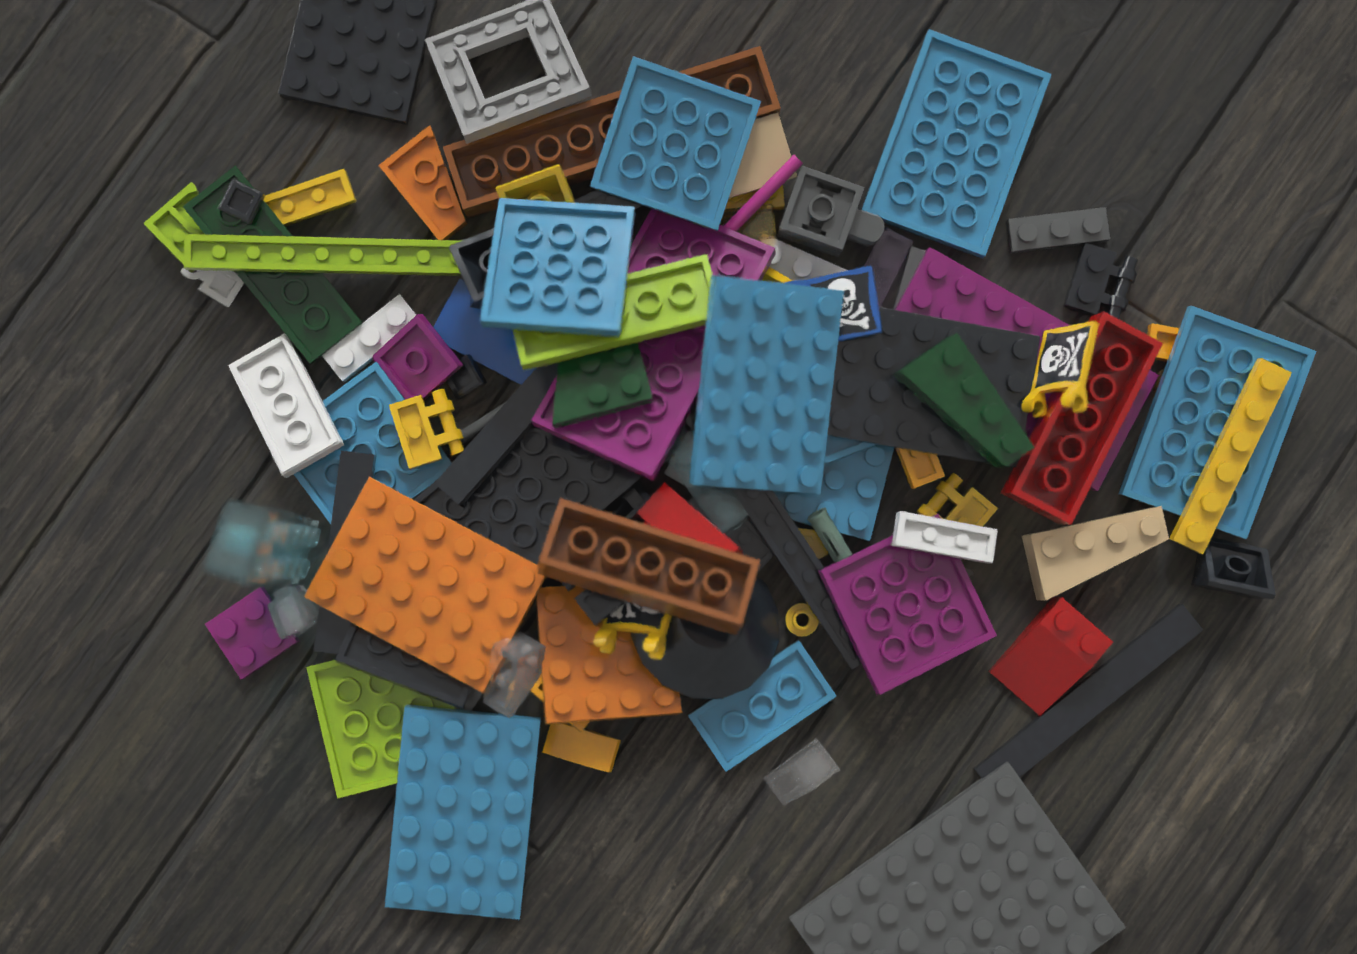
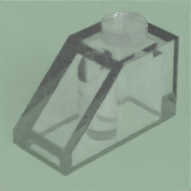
(292, 611)
(514, 671)
(801, 772)

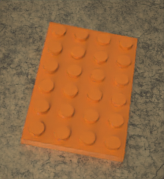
(425, 583)

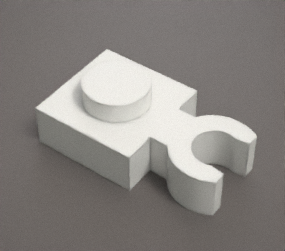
(217, 284)

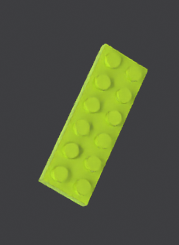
(655, 305)

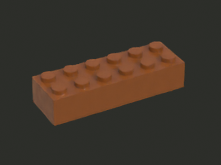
(648, 566)

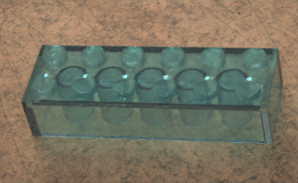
(262, 545)

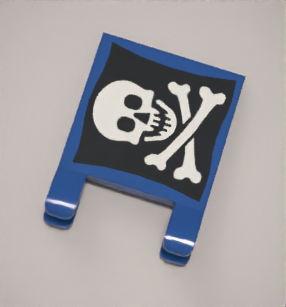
(860, 303)

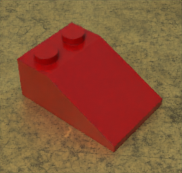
(673, 514)
(1050, 655)

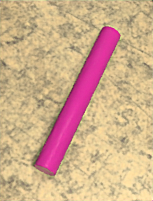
(764, 193)

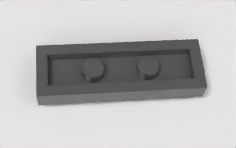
(1057, 230)

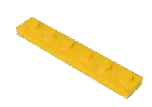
(1230, 455)

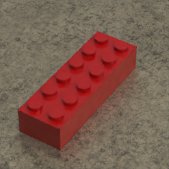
(1073, 445)

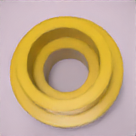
(793, 627)

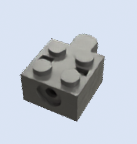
(826, 213)

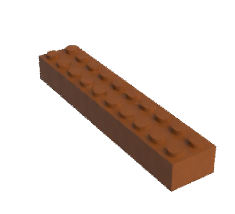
(578, 133)

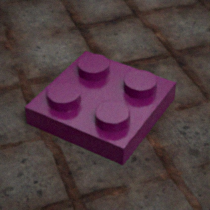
(417, 359)
(249, 634)

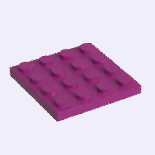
(905, 610)

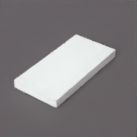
(286, 405)

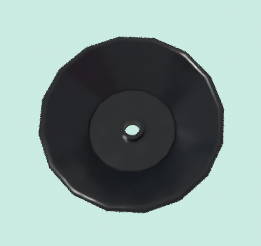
(713, 662)

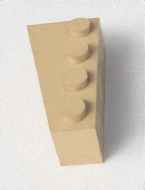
(1082, 550)

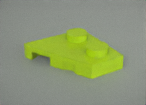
(173, 222)

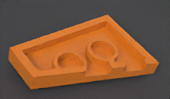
(425, 184)

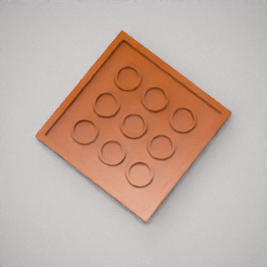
(581, 680)

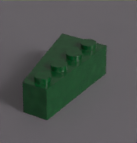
(966, 400)

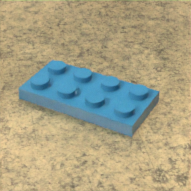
(759, 714)

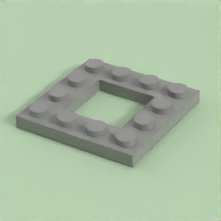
(483, 117)

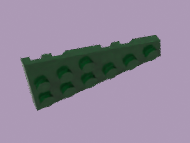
(600, 385)

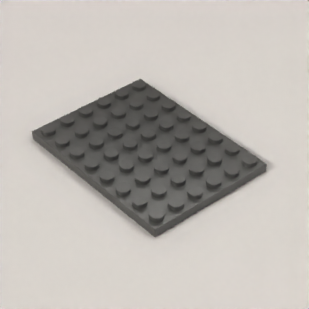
(966, 881)

